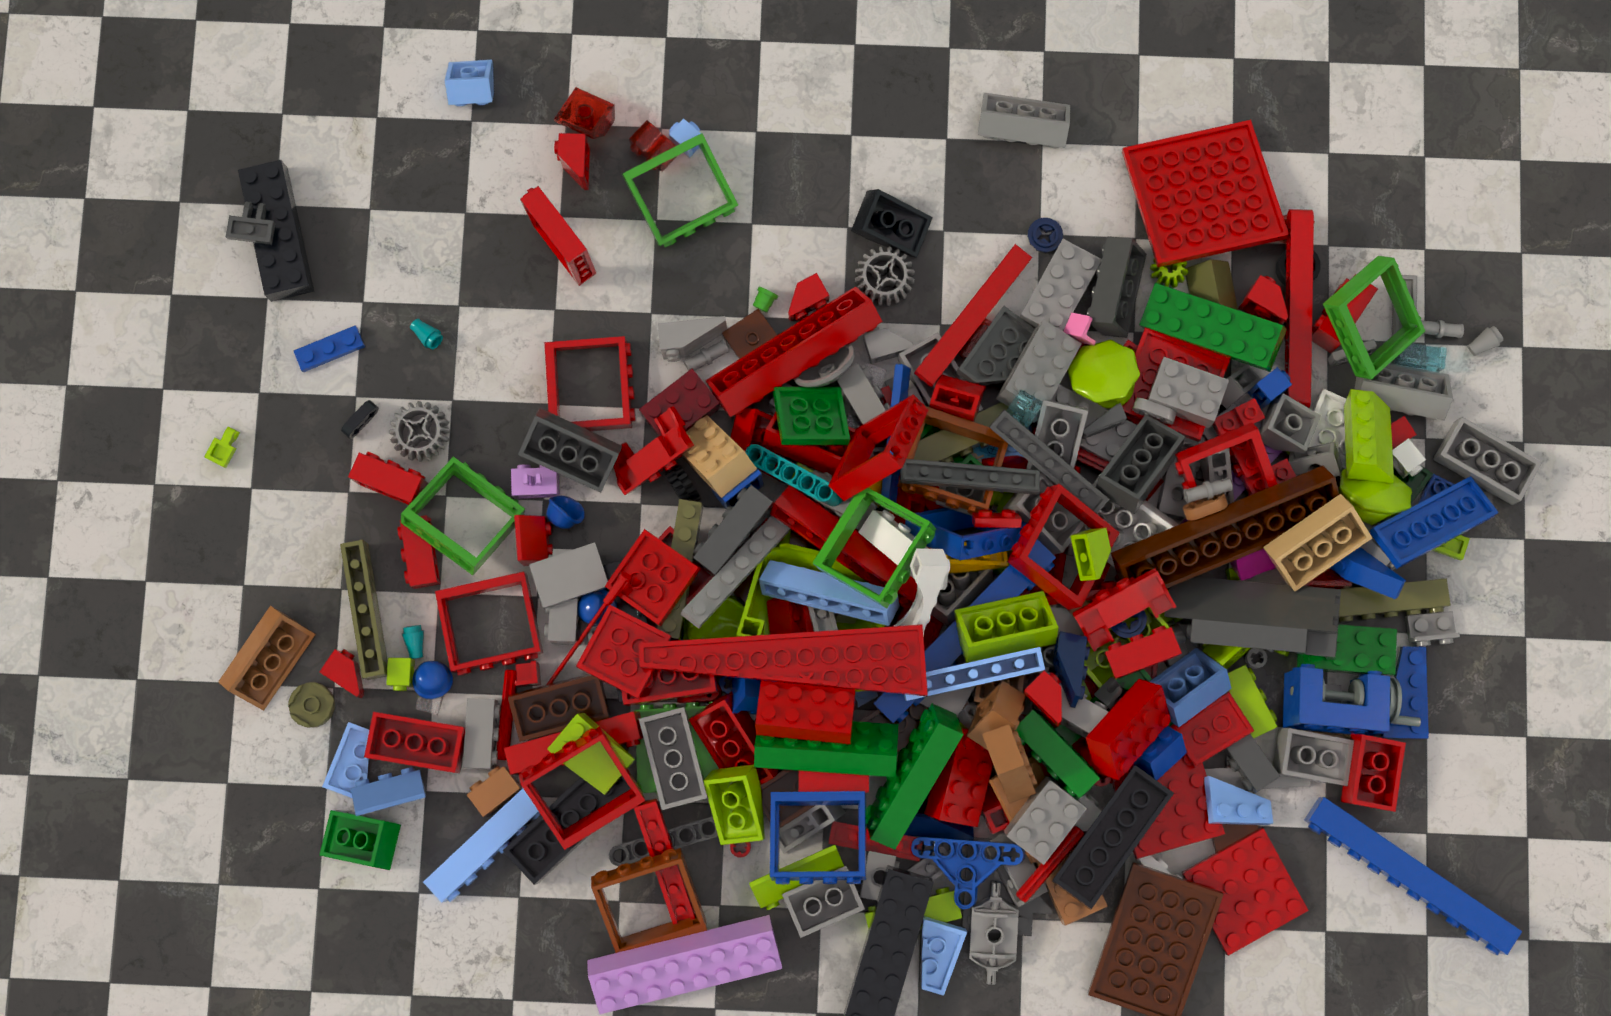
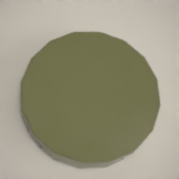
(311, 705)

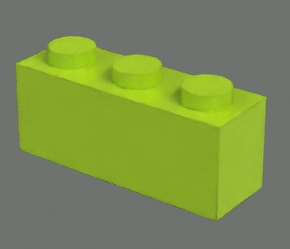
(1251, 700)

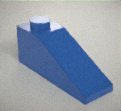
(1370, 573)

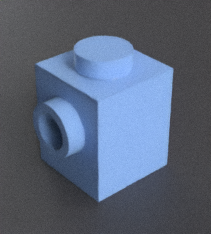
(682, 132)

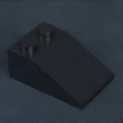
(891, 223)

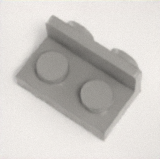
(1431, 627)

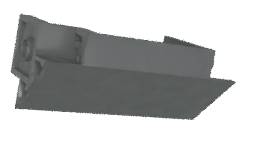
(1258, 615)

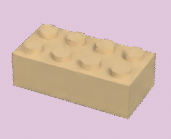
(717, 457)
(1317, 542)

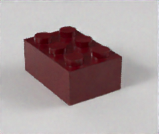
(688, 396)

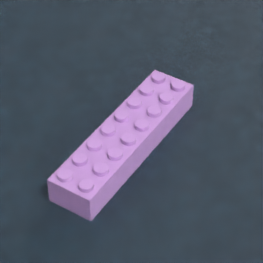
(684, 964)

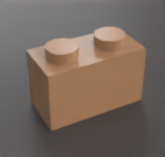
(494, 791)

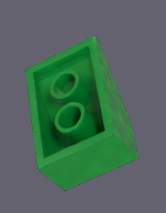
(360, 840)

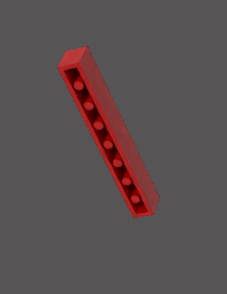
(857, 555)

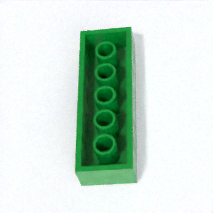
(1213, 327)
(870, 752)
(916, 773)

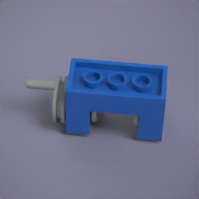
(1371, 703)

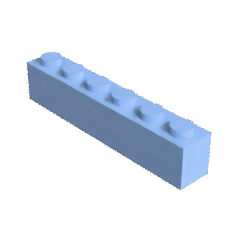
(823, 592)
(982, 672)
(482, 847)

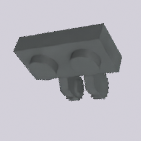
(249, 228)

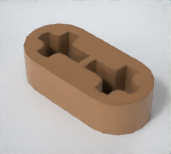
(1205, 507)

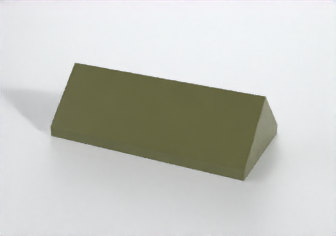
(1212, 282)

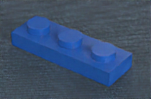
(329, 348)

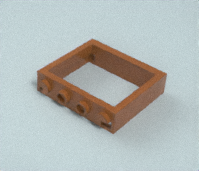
(967, 429)
(659, 933)

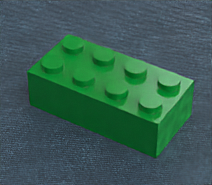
(1359, 651)
(1057, 753)

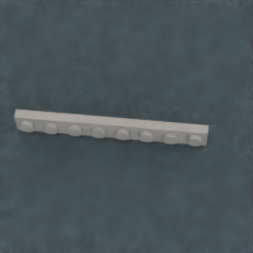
(735, 571)

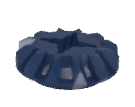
(1046, 225)
(1136, 627)

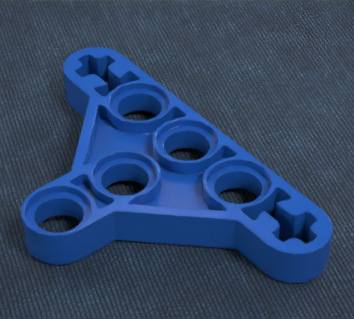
(954, 862)

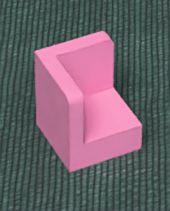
(1078, 327)

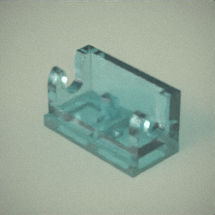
(1423, 357)
(1024, 408)

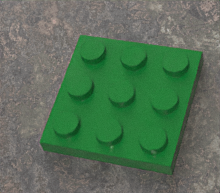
(811, 416)

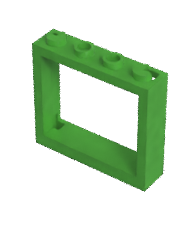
(706, 219)
(1346, 330)
(844, 530)
(439, 540)

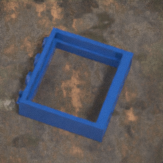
(978, 544)
(816, 798)

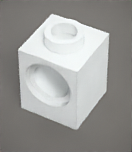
(1407, 459)

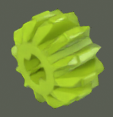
(1177, 274)

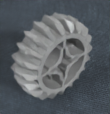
(892, 280)
(425, 423)

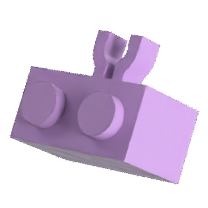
(534, 482)

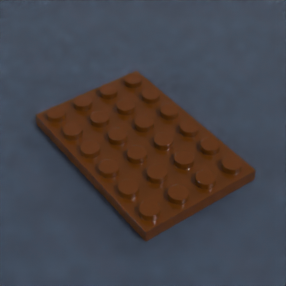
(1155, 942)

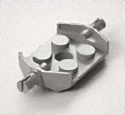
(993, 914)

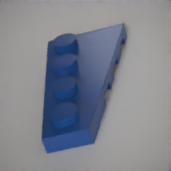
(1412, 675)

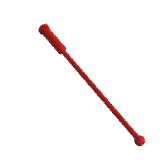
(623, 578)

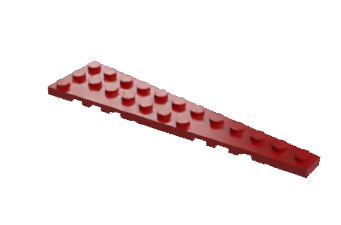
(849, 659)

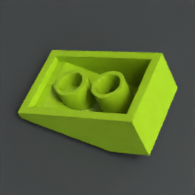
(593, 763)
(736, 804)

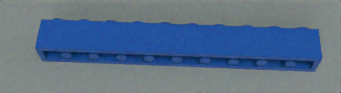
(947, 648)
(1413, 876)

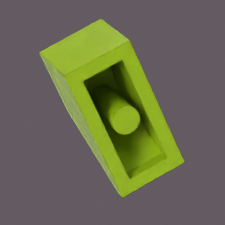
(1091, 552)

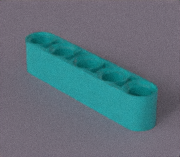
(785, 471)

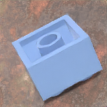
(469, 82)

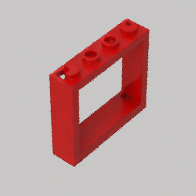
(558, 235)
(626, 372)
(1222, 442)
(856, 469)
(1019, 559)
(479, 587)
(600, 816)

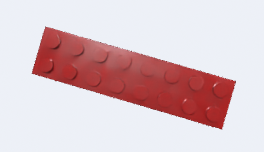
(794, 351)

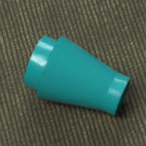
(427, 334)
(413, 638)

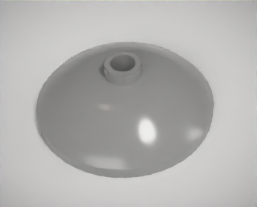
(828, 369)

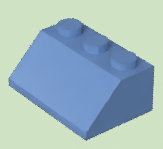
(1192, 685)
(388, 791)

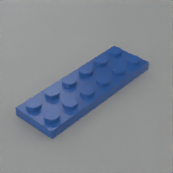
(1433, 522)

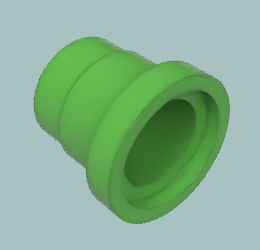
(764, 299)

